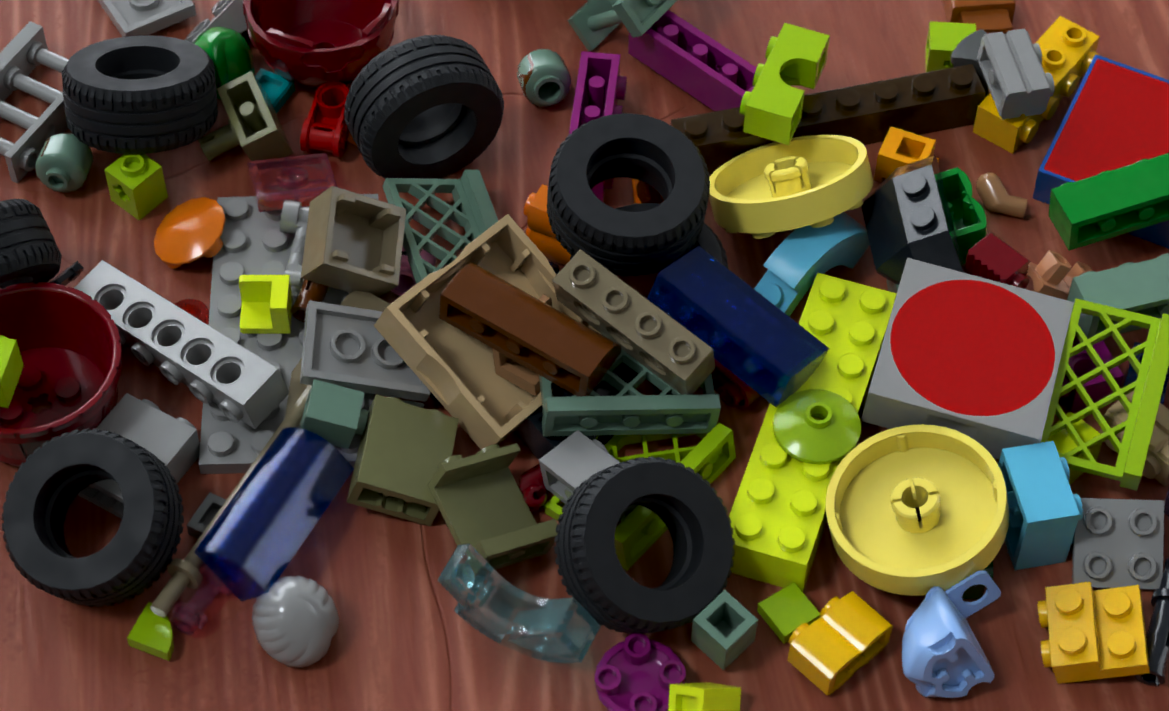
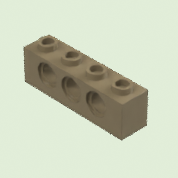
(634, 323)

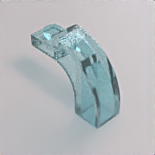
(523, 622)

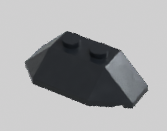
(911, 220)

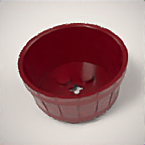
(67, 354)

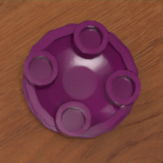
(637, 675)

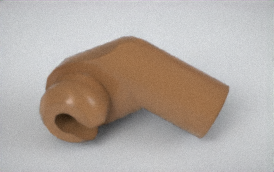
(996, 197)

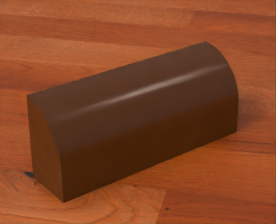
(527, 330)

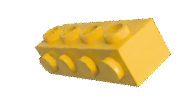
(1066, 56)

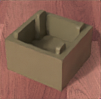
(353, 242)

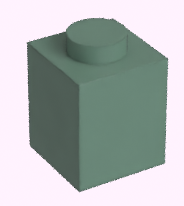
(334, 413)
(724, 630)

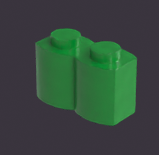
(966, 212)

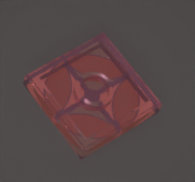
(289, 179)

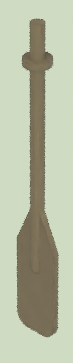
(186, 572)

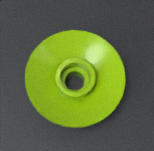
(814, 439)

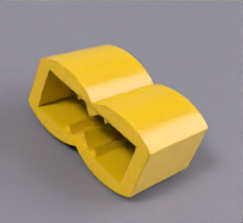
(838, 642)

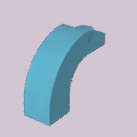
(805, 253)

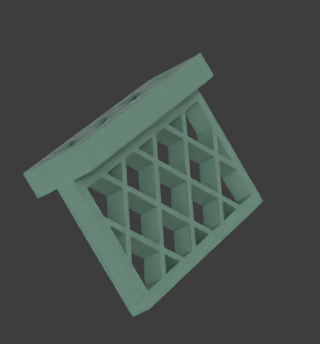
(470, 210)
(630, 410)

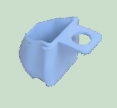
(940, 645)

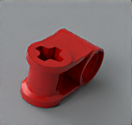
(325, 124)

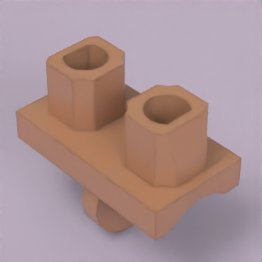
(1050, 275)

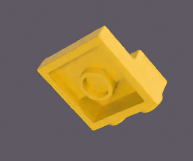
(1093, 632)

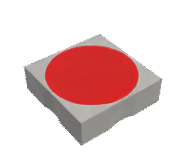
(968, 357)

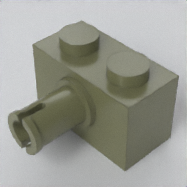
(251, 123)

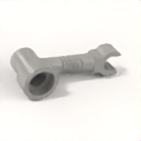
(294, 221)

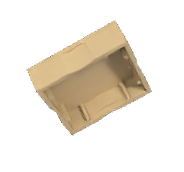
(454, 363)

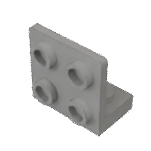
(1119, 543)

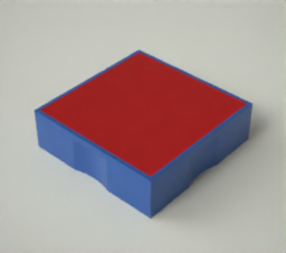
(1109, 125)

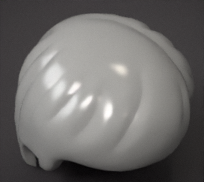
(295, 621)

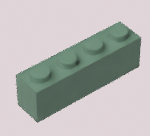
(1130, 287)

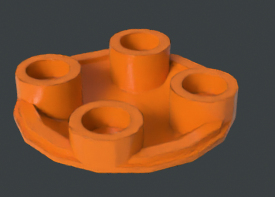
(190, 232)

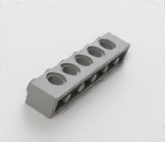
(187, 348)

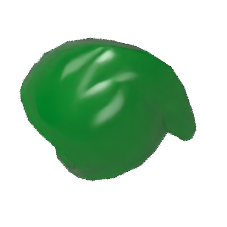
(228, 52)

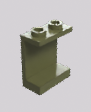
(488, 508)

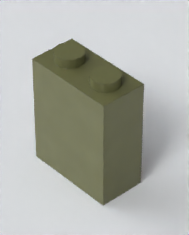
(400, 458)

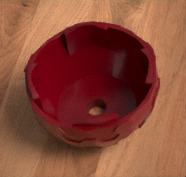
(320, 38)

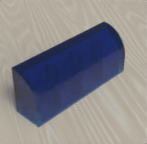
(739, 324)
(273, 512)

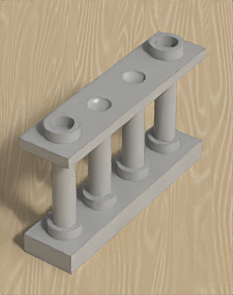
(16, 63)

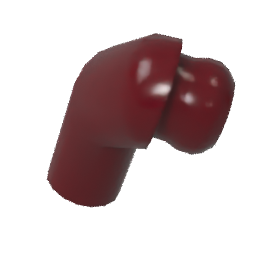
(533, 488)

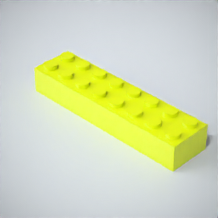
(780, 498)

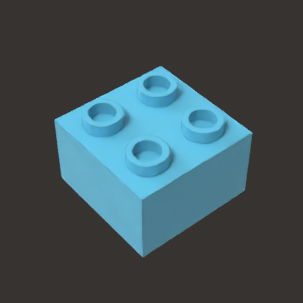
(1039, 504)

